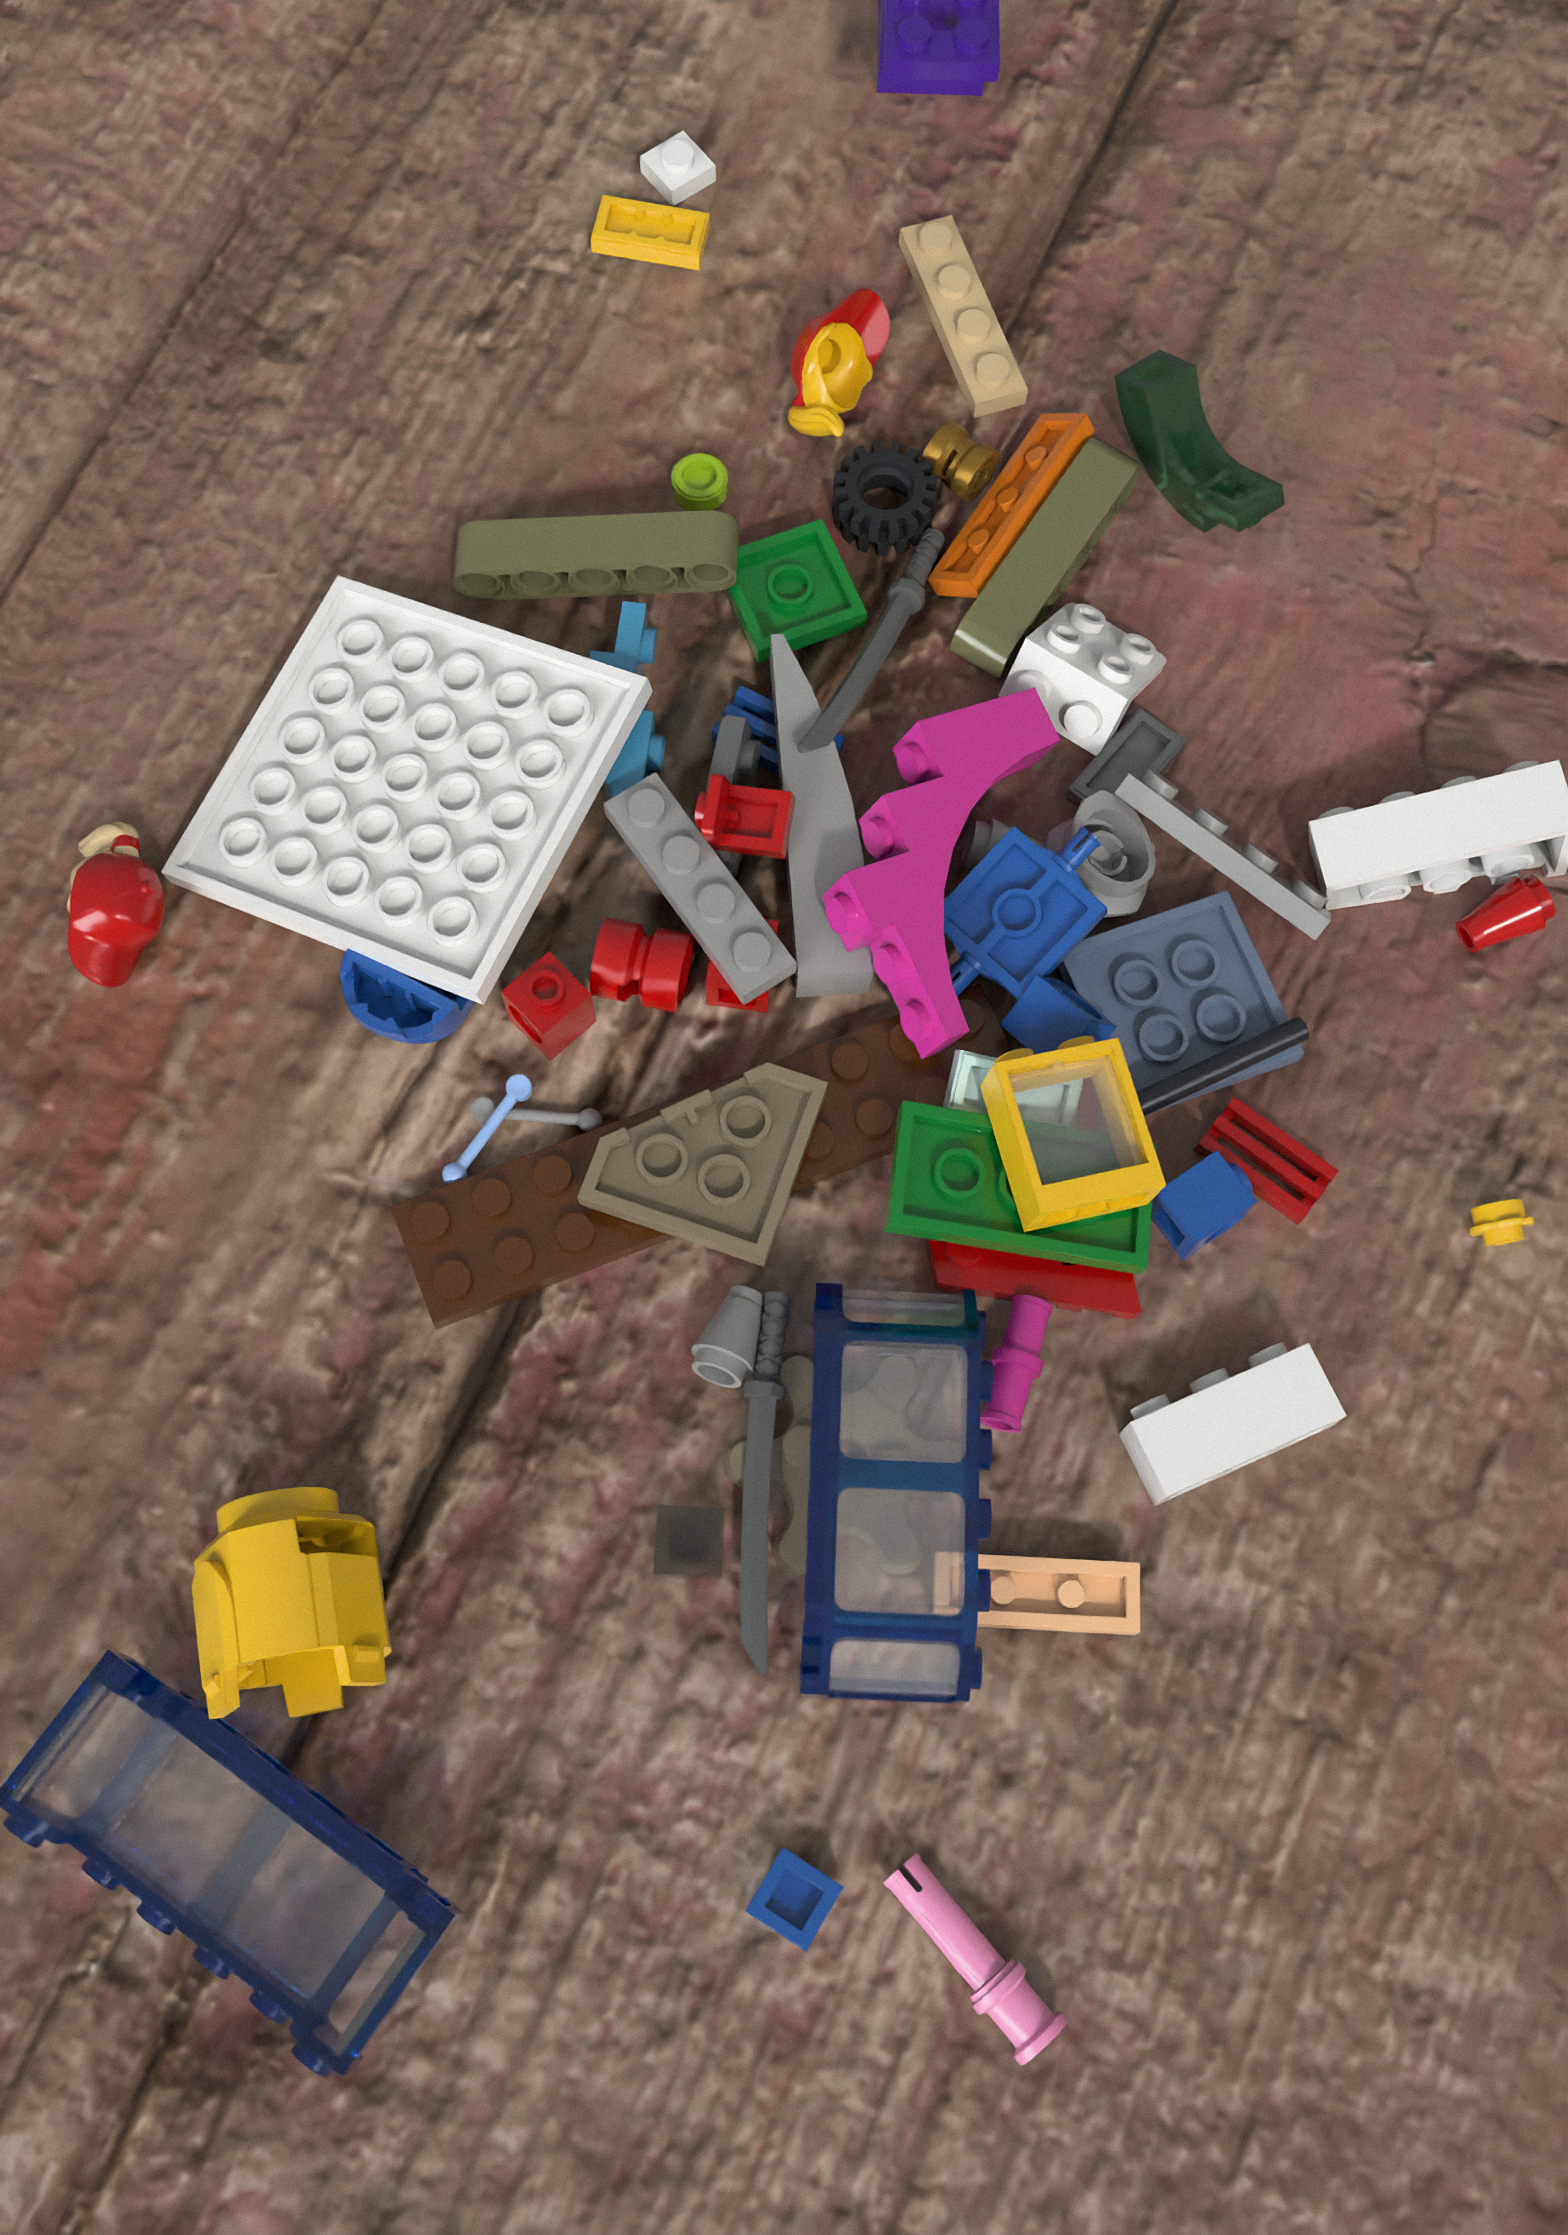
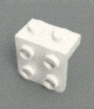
(1084, 673)

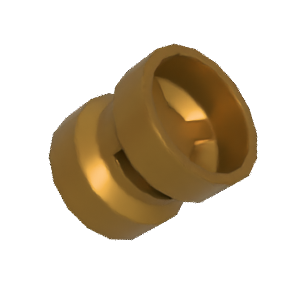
(960, 460)

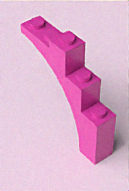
(912, 835)

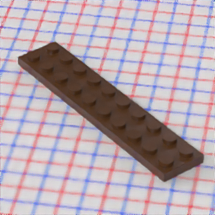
(523, 1221)

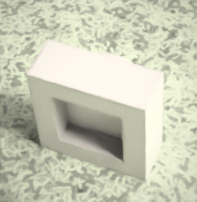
(678, 168)

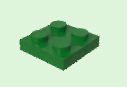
(794, 589)

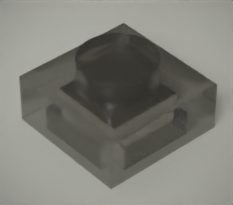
(689, 1542)

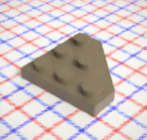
(712, 1163)

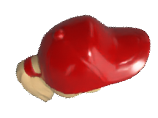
(112, 905)

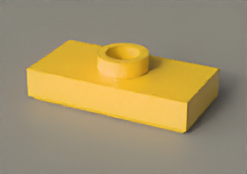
(650, 232)

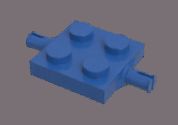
(1020, 912)

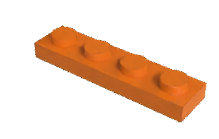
(1010, 504)

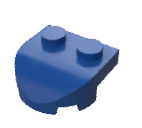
(399, 1004)

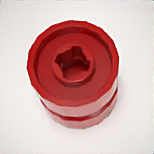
(641, 964)

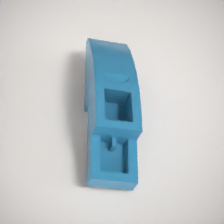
(643, 748)

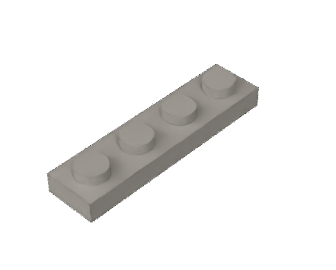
(1246, 866)
(700, 888)

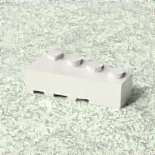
(1444, 836)

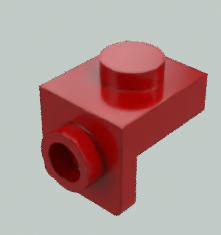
(745, 818)

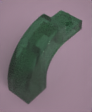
(1181, 452)

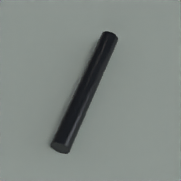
(1222, 1065)

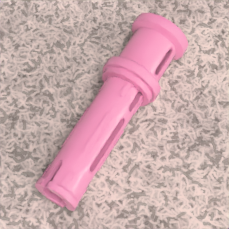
(996, 1984)

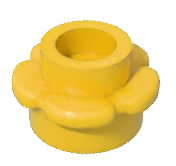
(1500, 1222)

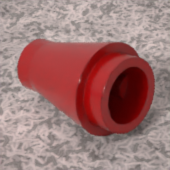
(1508, 913)

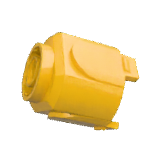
(289, 1602)

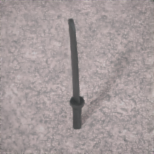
(904, 598)
(763, 1394)

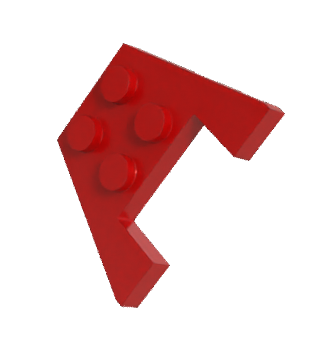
(1010, 1274)

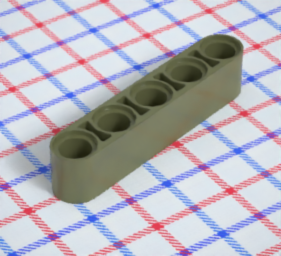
(597, 555)
(1046, 557)

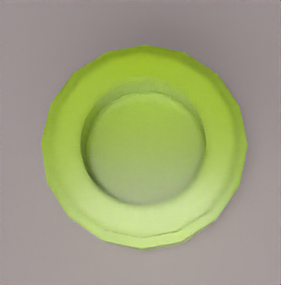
(699, 482)

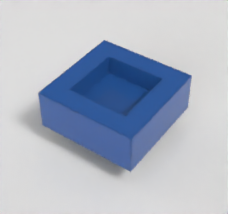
(794, 1899)

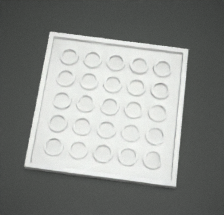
(409, 786)

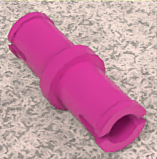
(1016, 1363)

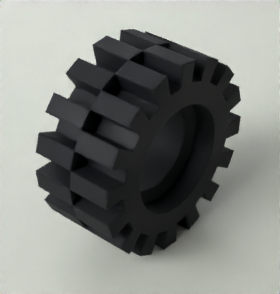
(890, 471)

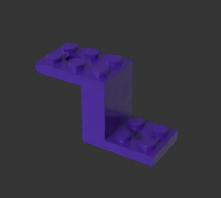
(937, 46)

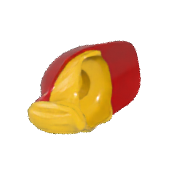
(835, 362)

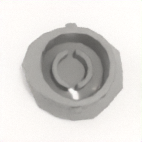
(1122, 863)

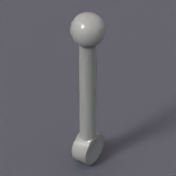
(587, 1120)

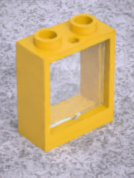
(1071, 1132)

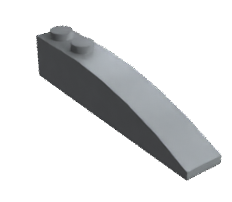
(821, 838)

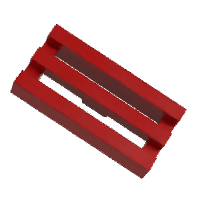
(1279, 1142)

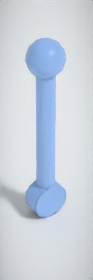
(518, 1089)

